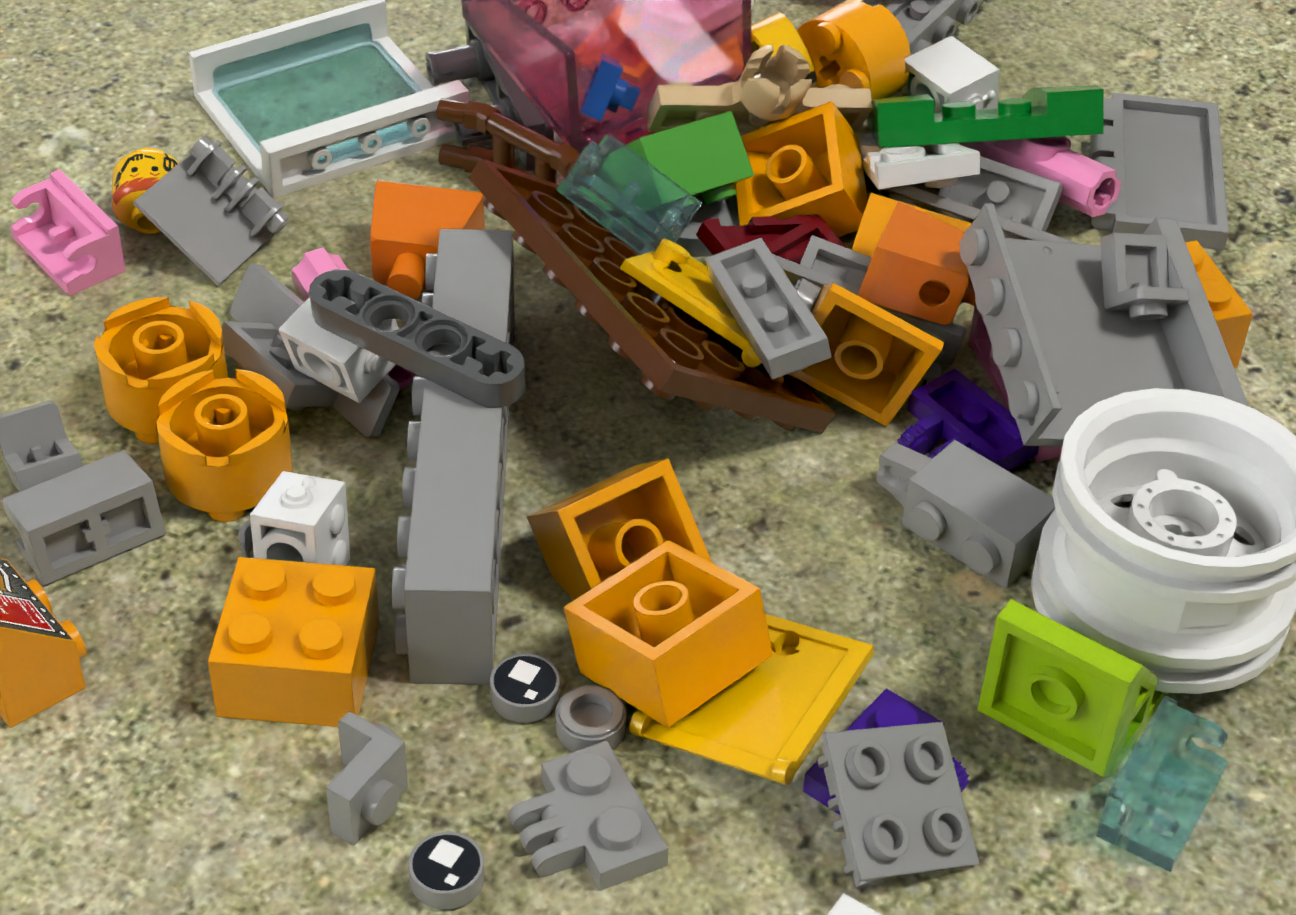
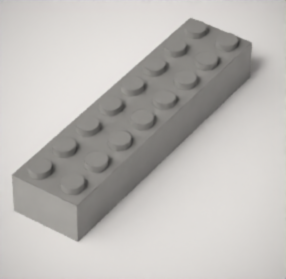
(457, 480)

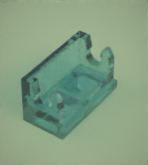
(628, 195)
(1164, 786)

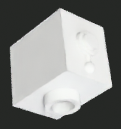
(952, 74)
(331, 358)
(302, 521)

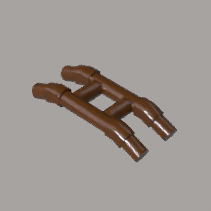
(505, 137)

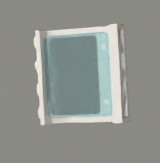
(320, 98)

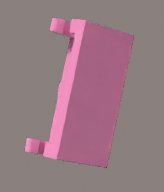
(68, 234)

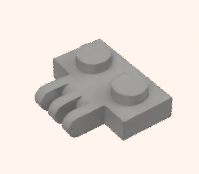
(589, 819)

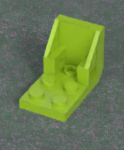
(1066, 690)

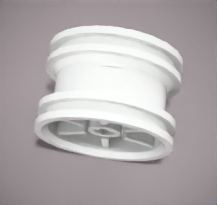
(1174, 536)

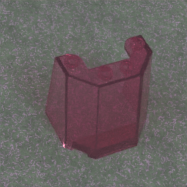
(557, 44)

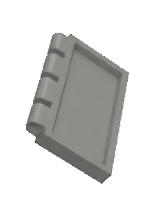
(1166, 165)

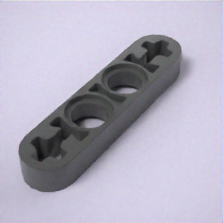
(342, 293)

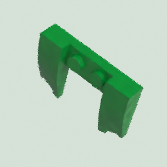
(1037, 114)

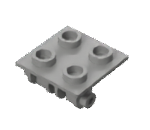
(212, 210)
(896, 802)

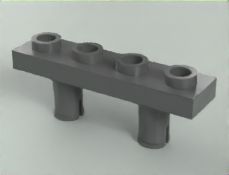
(479, 62)

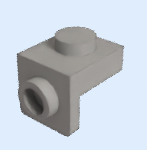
(1138, 276)
(36, 445)
(371, 781)

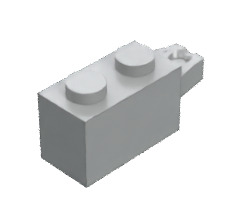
(968, 508)

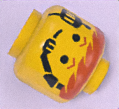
(132, 178)

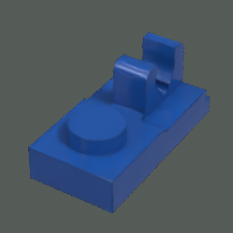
(608, 90)

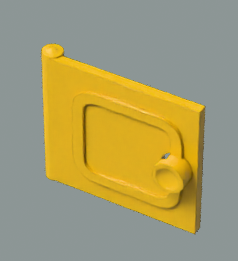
(687, 285)
(775, 710)

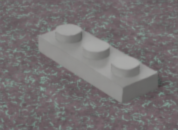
(768, 308)

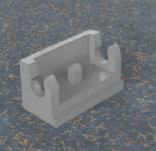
(85, 516)

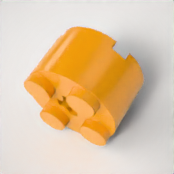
(858, 48)
(148, 351)
(223, 441)

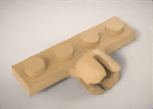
(763, 95)

